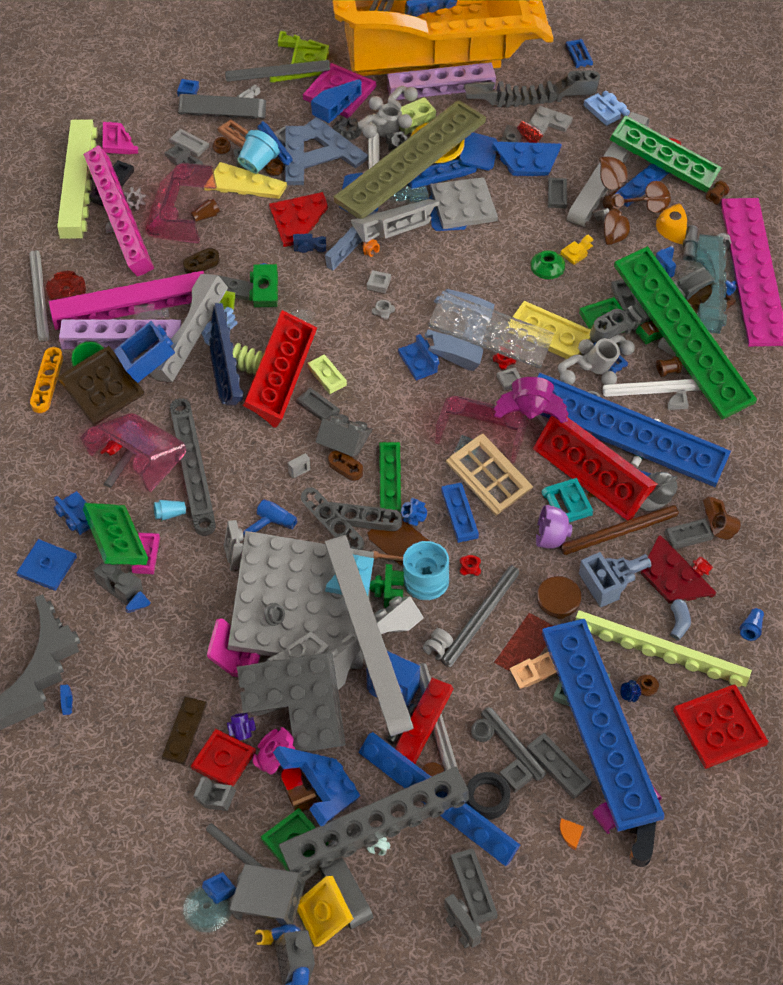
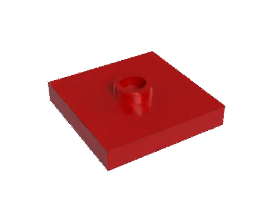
(223, 758)

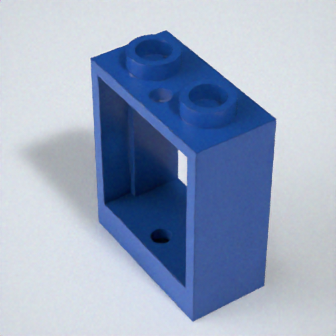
(140, 342)

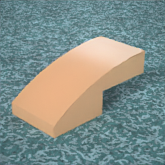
(533, 670)

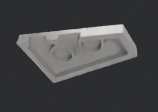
(305, 646)

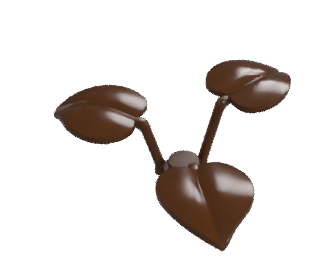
(612, 174)

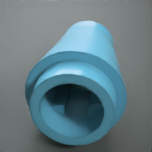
(168, 509)

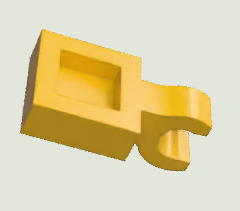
(576, 252)

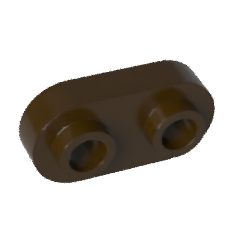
(200, 261)

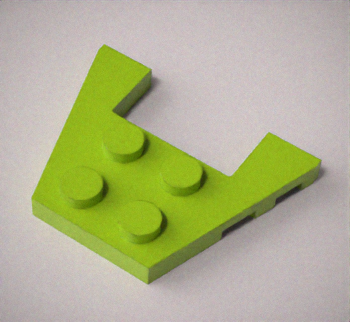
(304, 52)

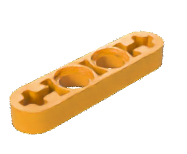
(49, 380)

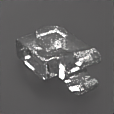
(148, 312)

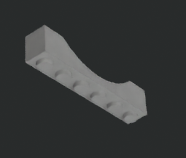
(205, 293)
(397, 617)

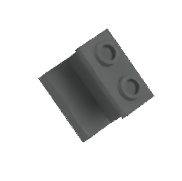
(267, 894)

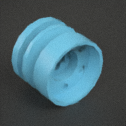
(426, 570)

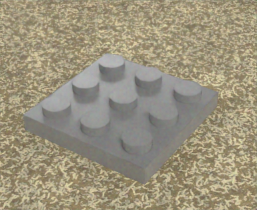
(463, 203)

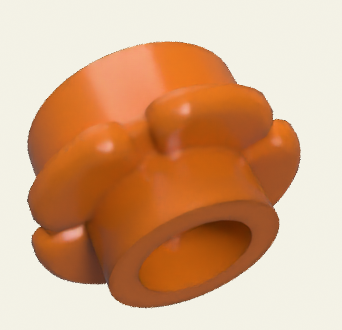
(369, 246)

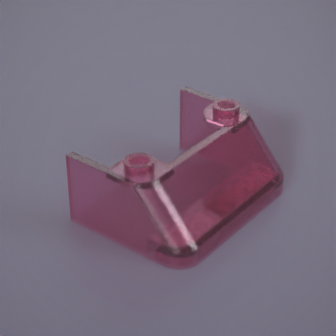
(163, 217)
(485, 412)

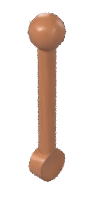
(384, 556)

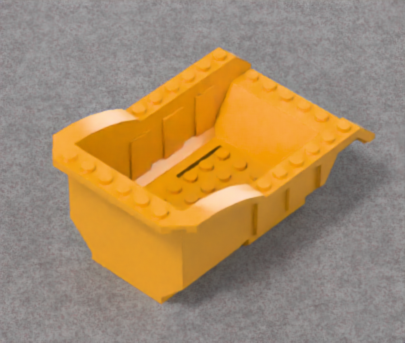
(446, 38)

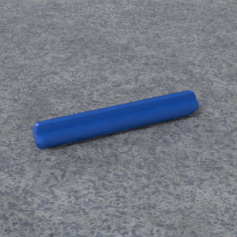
(283, 154)

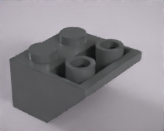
(343, 434)

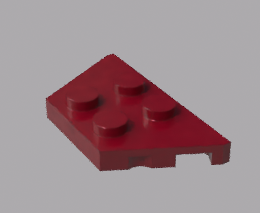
(673, 575)

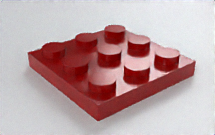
(720, 726)

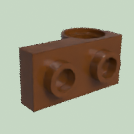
(721, 523)

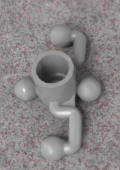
(389, 116)
(597, 358)

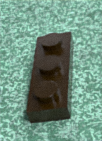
(184, 730)

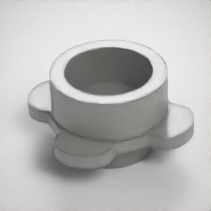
(383, 304)

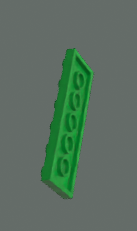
(665, 153)

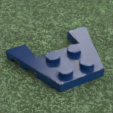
(326, 778)

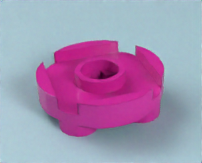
(266, 759)

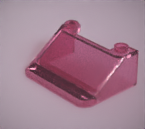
(154, 447)

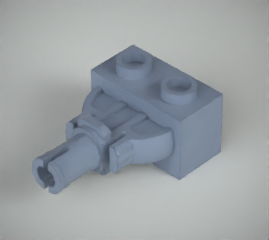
(610, 576)

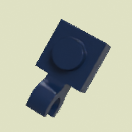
(306, 242)

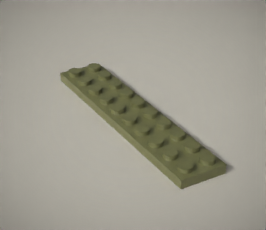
(409, 160)

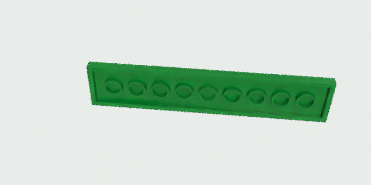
(685, 333)

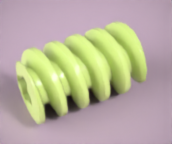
(246, 360)

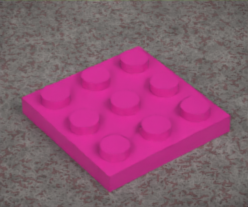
(338, 76)

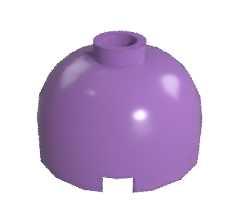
(553, 527)

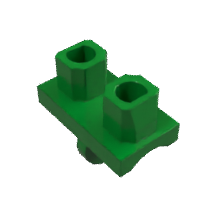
(392, 577)

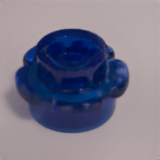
(630, 691)

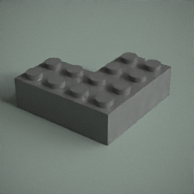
(305, 687)

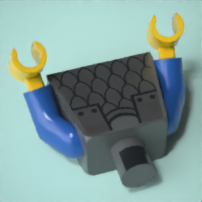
(292, 951)

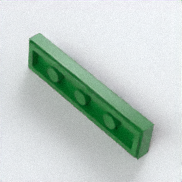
(390, 475)

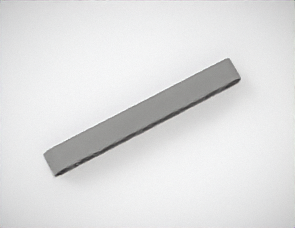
(593, 190)

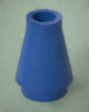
(752, 625)

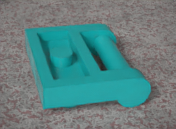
(573, 498)

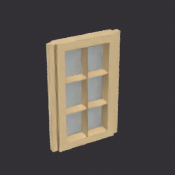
(489, 474)

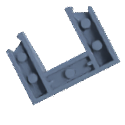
(454, 349)

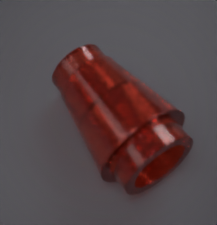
(529, 132)

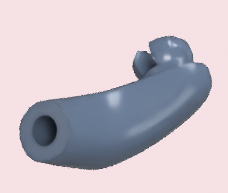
(682, 619)

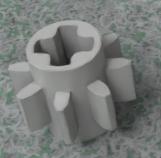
(136, 193)

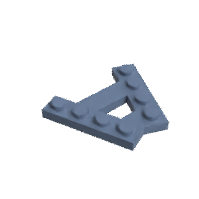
(334, 147)

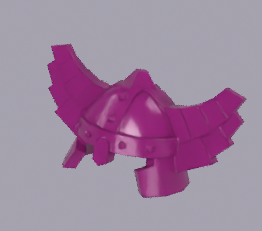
(532, 398)

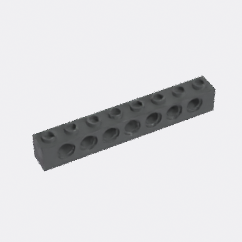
(381, 810)

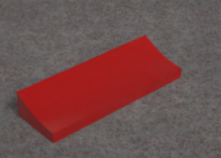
(279, 368)
(595, 466)

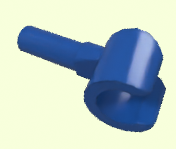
(730, 287)

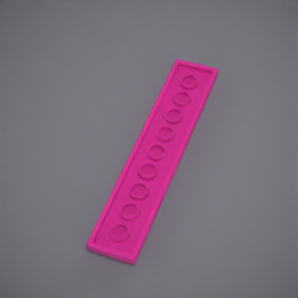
(753, 271)

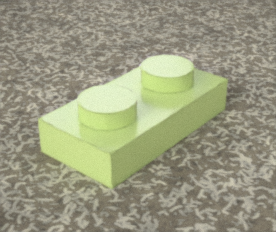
(327, 374)

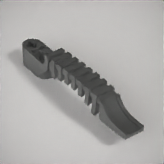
(575, 83)
(634, 316)

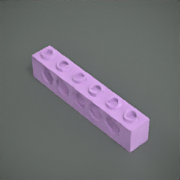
(441, 80)
(108, 332)

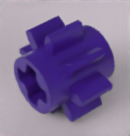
(241, 726)

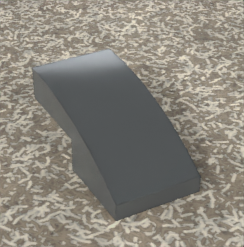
(179, 154)

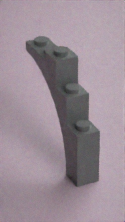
(26, 694)

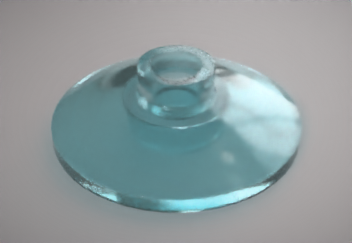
(205, 919)

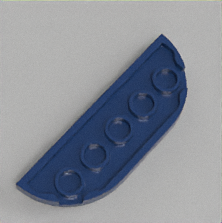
(222, 359)

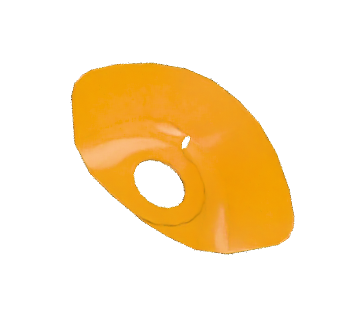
(672, 229)

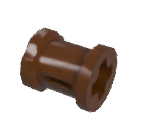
(717, 192)
(668, 366)

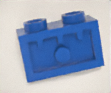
(419, 359)
(72, 510)

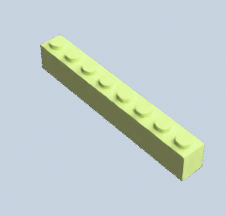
(76, 180)

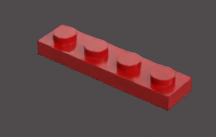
(424, 719)

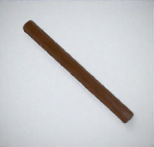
(619, 530)

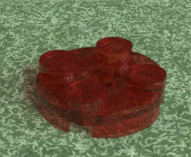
(65, 278)

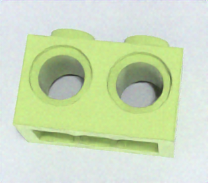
(420, 112)

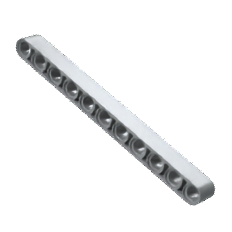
(369, 636)

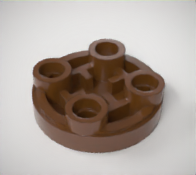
(559, 596)

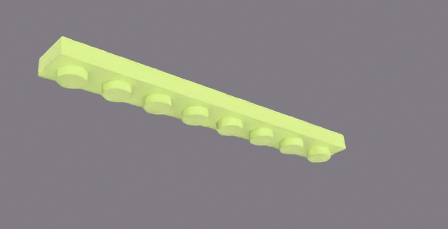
(669, 651)

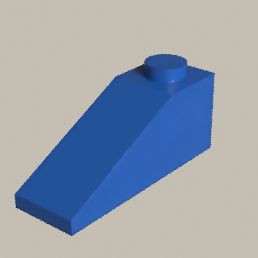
(335, 100)

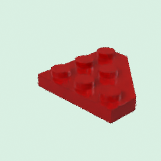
(297, 215)

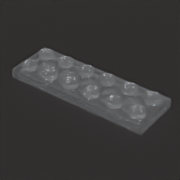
(491, 329)

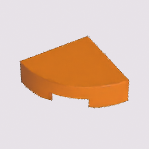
(570, 832)

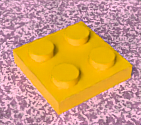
(324, 911)

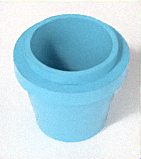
(257, 151)

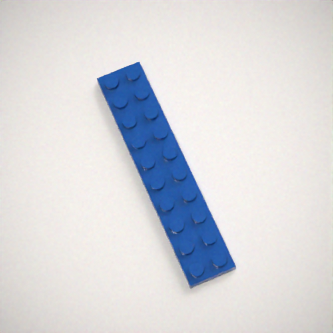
(642, 434)
(602, 725)

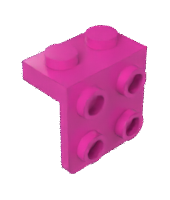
(222, 656)

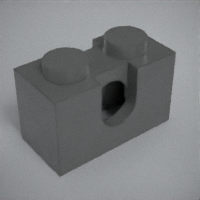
(126, 583)

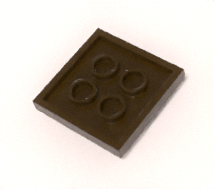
(101, 385)

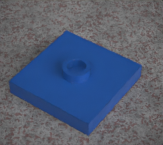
(46, 565)

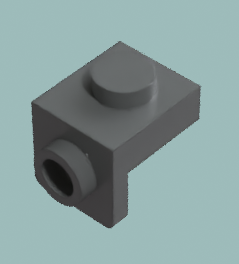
(214, 795)

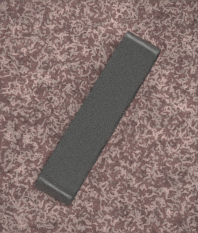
(222, 105)

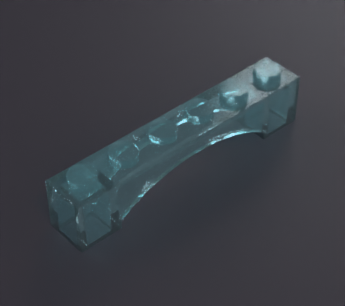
(710, 254)

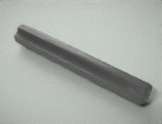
(514, 744)

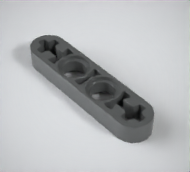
(361, 514)
(333, 519)

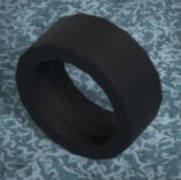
(495, 780)

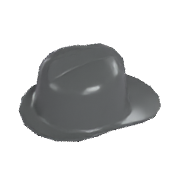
(662, 492)

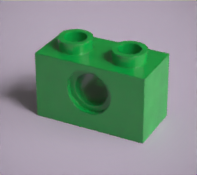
(267, 275)

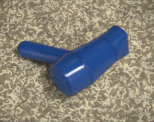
(272, 513)

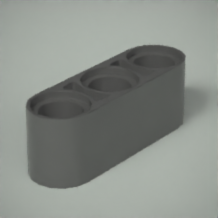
(350, 891)

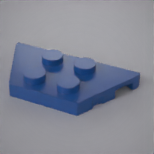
(527, 158)

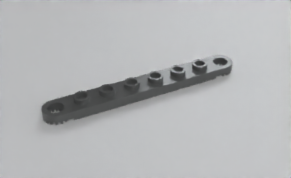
(193, 468)

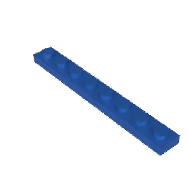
(463, 818)

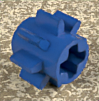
(414, 512)

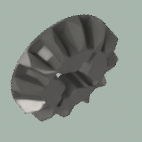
(352, 133)

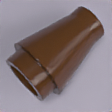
(206, 210)

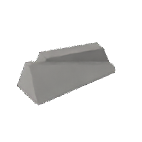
(394, 220)

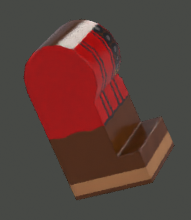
(296, 791)

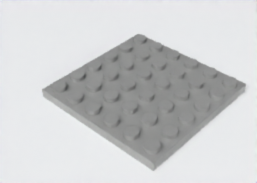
(295, 578)

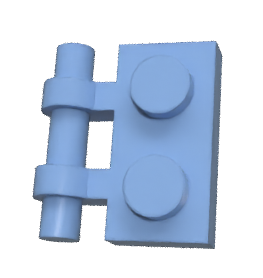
(606, 107)

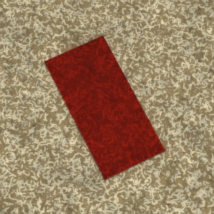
(525, 643)

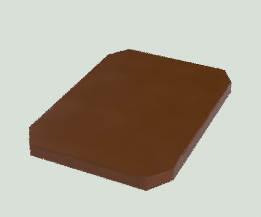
(396, 542)

